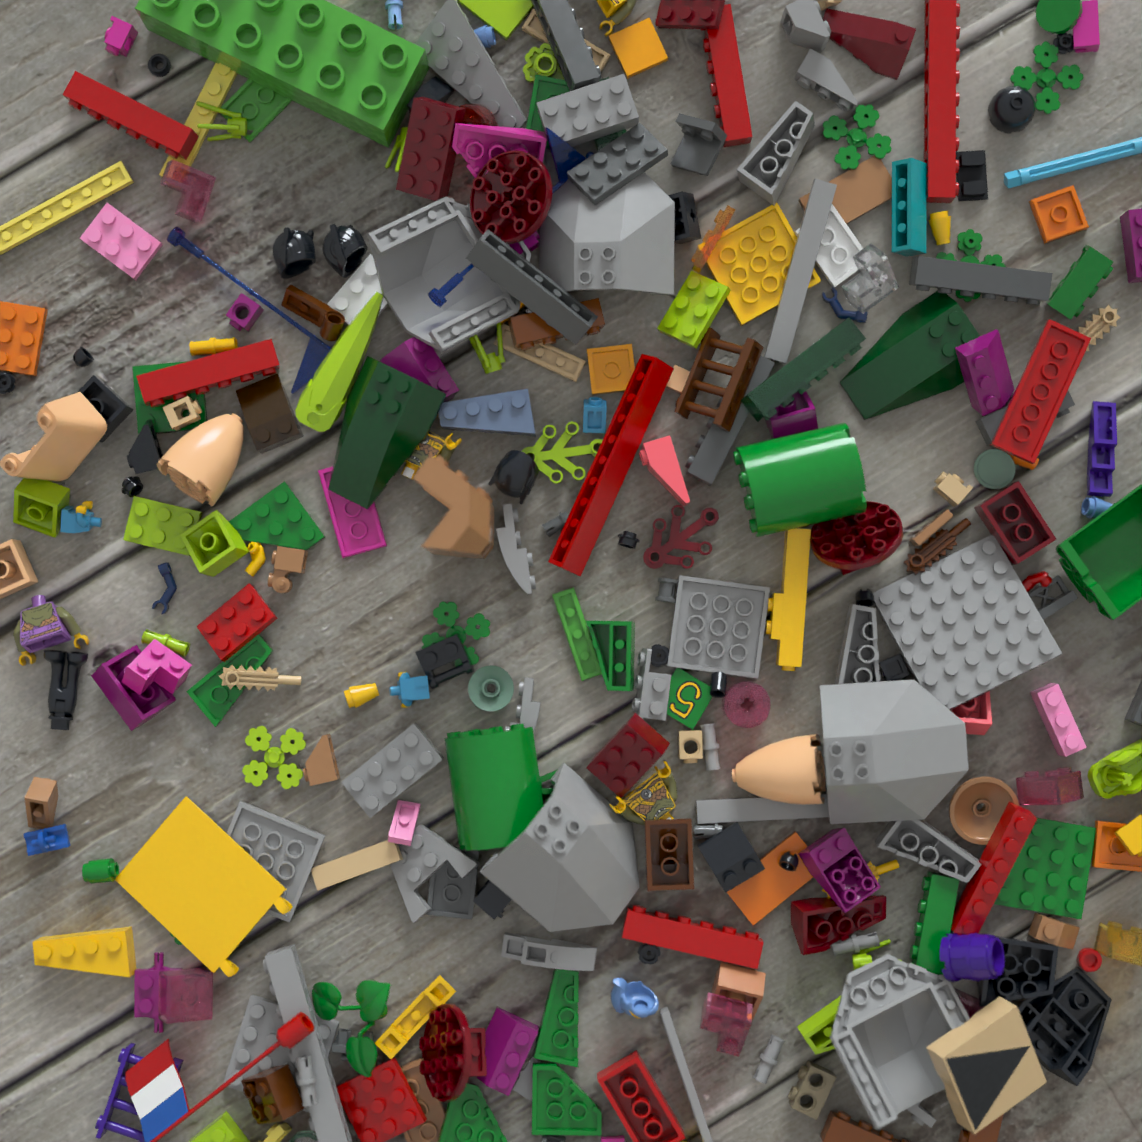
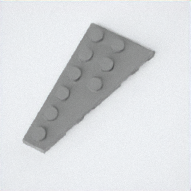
(465, 64)

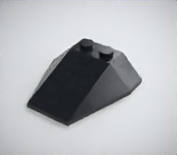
(1067, 1025)

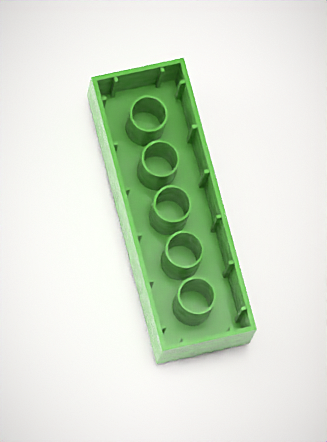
(303, 53)

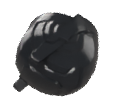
(344, 249)
(293, 252)
(515, 475)

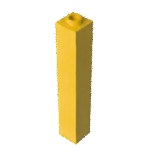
(794, 598)

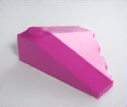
(484, 142)

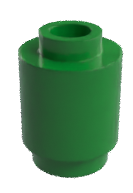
(100, 871)

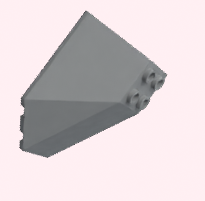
(613, 244)
(424, 254)
(889, 751)
(571, 861)
(883, 1031)

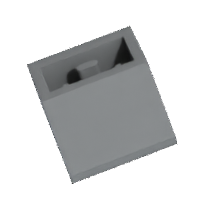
(805, 25)

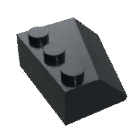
(1026, 973)

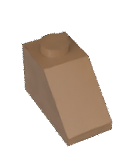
(322, 763)
(41, 802)
(1053, 931)

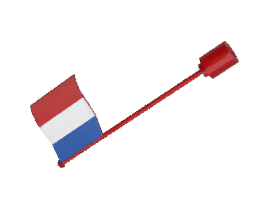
(161, 1093)

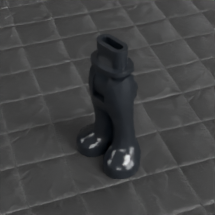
(63, 699)

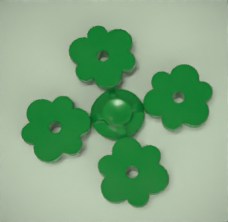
(1046, 77)
(856, 137)
(969, 249)
(470, 629)

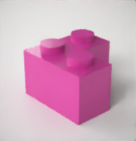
(158, 665)

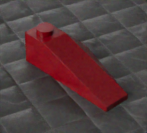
(872, 40)
(822, 922)

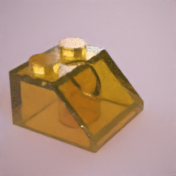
(1119, 942)

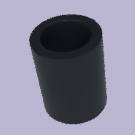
(718, 684)

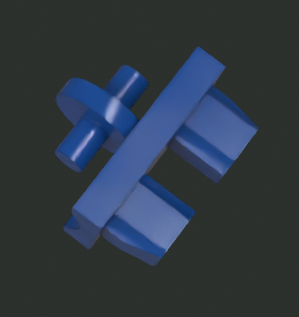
(47, 839)

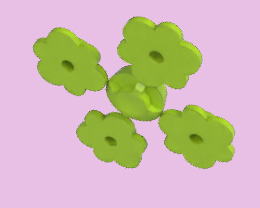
(274, 757)

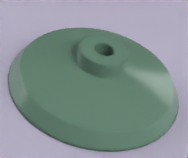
(994, 469)

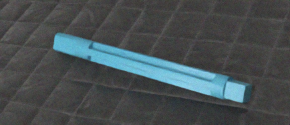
(1073, 163)

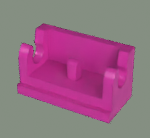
(1086, 30)

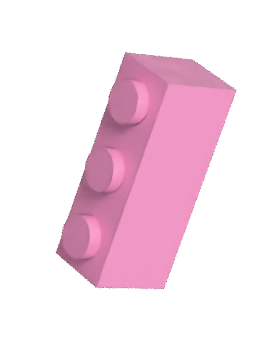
(1058, 719)

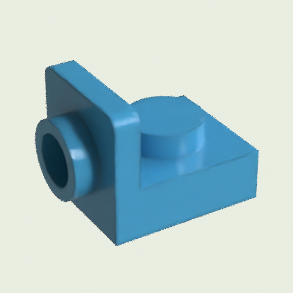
(594, 415)

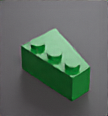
(1080, 282)
(615, 651)

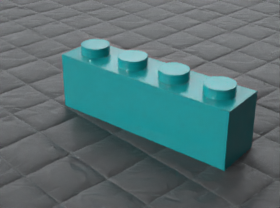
(909, 207)

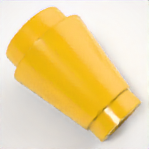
(940, 225)
(360, 694)

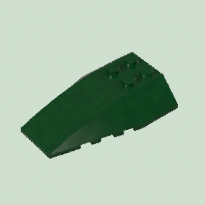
(911, 358)
(380, 430)

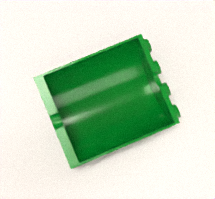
(801, 479)
(1107, 556)
(493, 784)

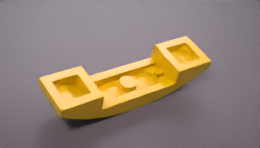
(414, 1016)

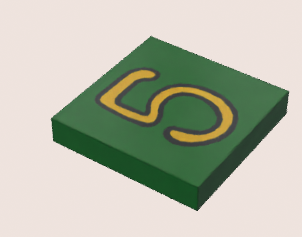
(687, 698)

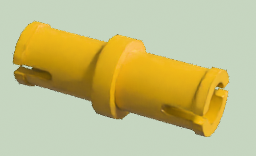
(212, 346)

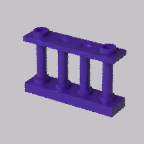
(103, 1123)

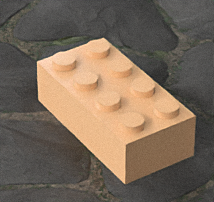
(15, 568)

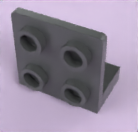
(699, 145)

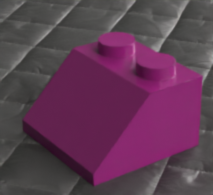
(794, 418)

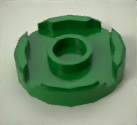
(1058, 15)

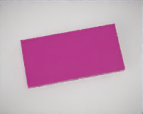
(355, 526)

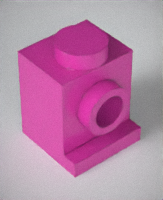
(119, 37)

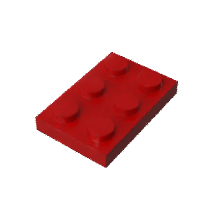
(236, 622)

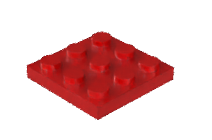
(380, 1103)

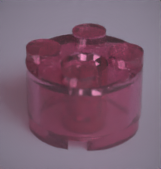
(756, 712)

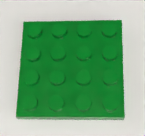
(1051, 870)

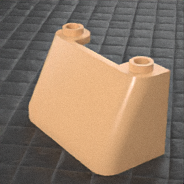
(70, 434)

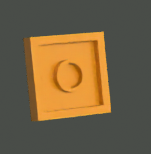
(638, 48)
(610, 368)

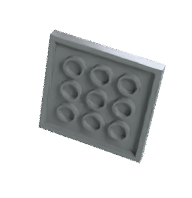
(718, 626)
(279, 847)
(259, 1033)

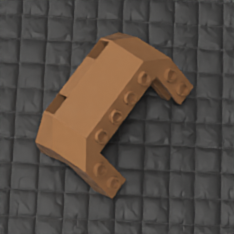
(469, 523)

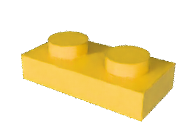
(773, 626)

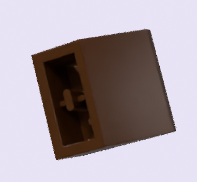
(272, 1095)

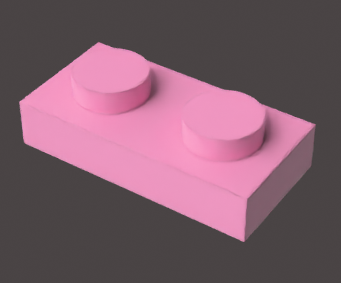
(404, 822)

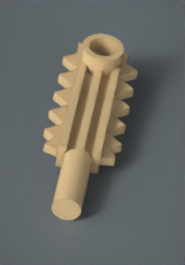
(1099, 324)
(269, 678)

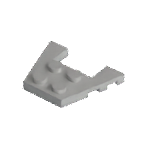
(420, 862)

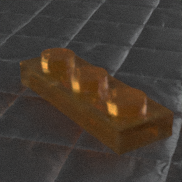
(712, 238)

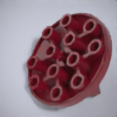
(511, 196)
(858, 539)
(451, 1052)

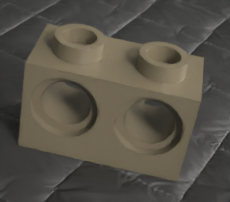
(818, 1091)

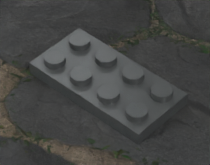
(617, 164)

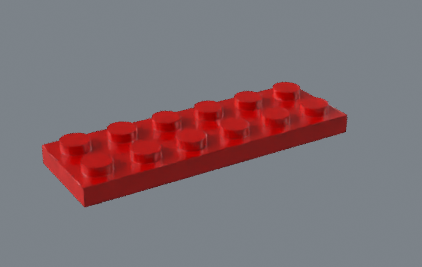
(1040, 391)

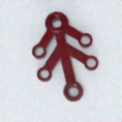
(677, 539)

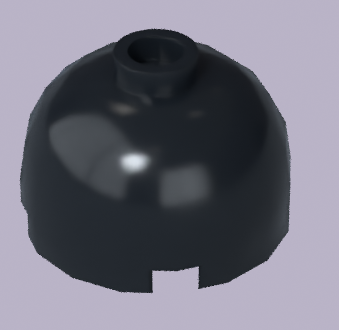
(1011, 109)

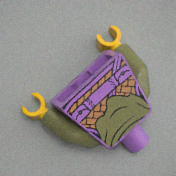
(44, 627)

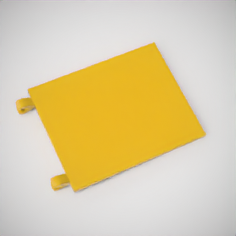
(201, 886)

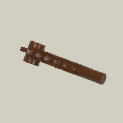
(936, 546)

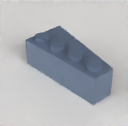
(495, 413)

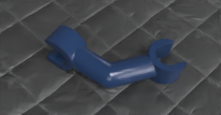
(840, 312)
(166, 572)

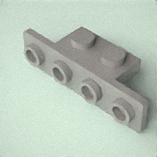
(652, 690)

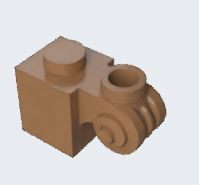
(285, 562)

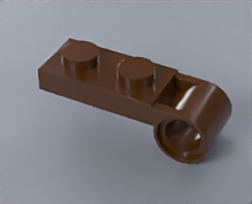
(314, 311)

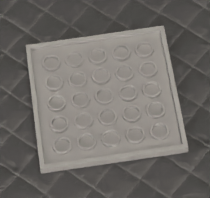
(966, 624)

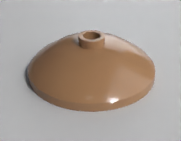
(979, 824)

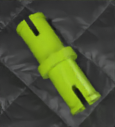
(177, 646)

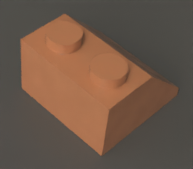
(740, 984)

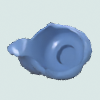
(633, 998)

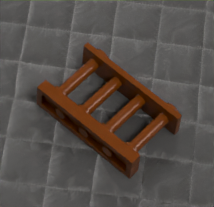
(733, 394)

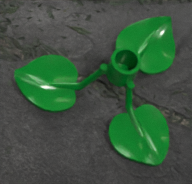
(372, 1002)

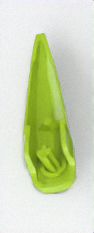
(335, 377)
(1118, 772)

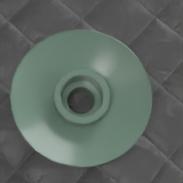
(478, 688)

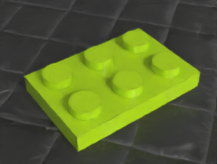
(693, 309)
(159, 524)

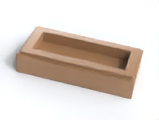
(931, 528)

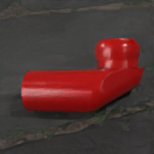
(1033, 579)

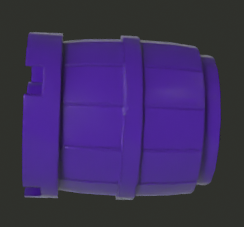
(972, 957)

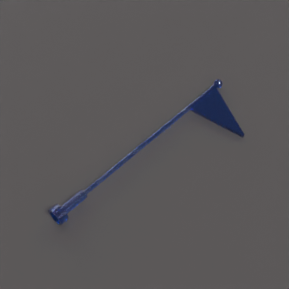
(564, 159)
(315, 350)

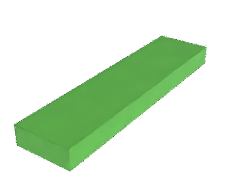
(577, 633)

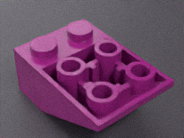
(840, 869)

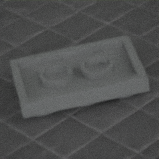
(452, 894)

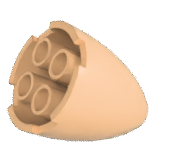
(205, 458)
(785, 771)

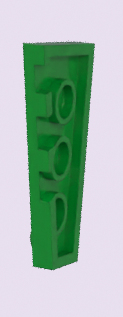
(218, 699)
(559, 1024)

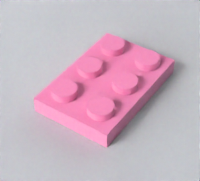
(121, 241)

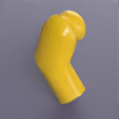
(257, 556)

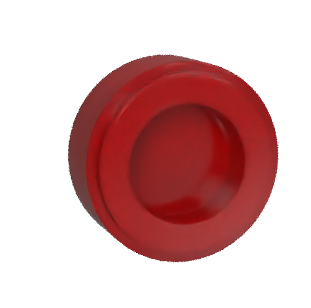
(1089, 959)

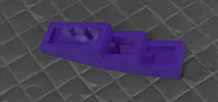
(1101, 449)

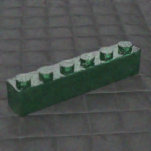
(803, 369)

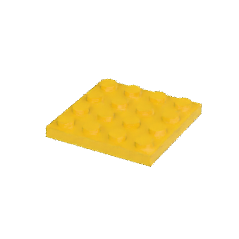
(755, 262)

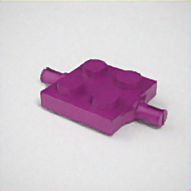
(147, 991)

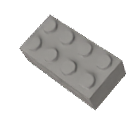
(590, 111)
(392, 770)

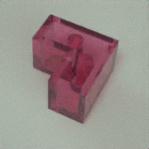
(193, 185)
(1051, 788)
(729, 1019)

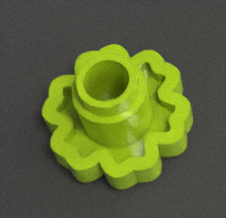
(541, 63)

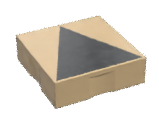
(987, 1065)

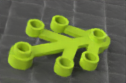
(559, 453)

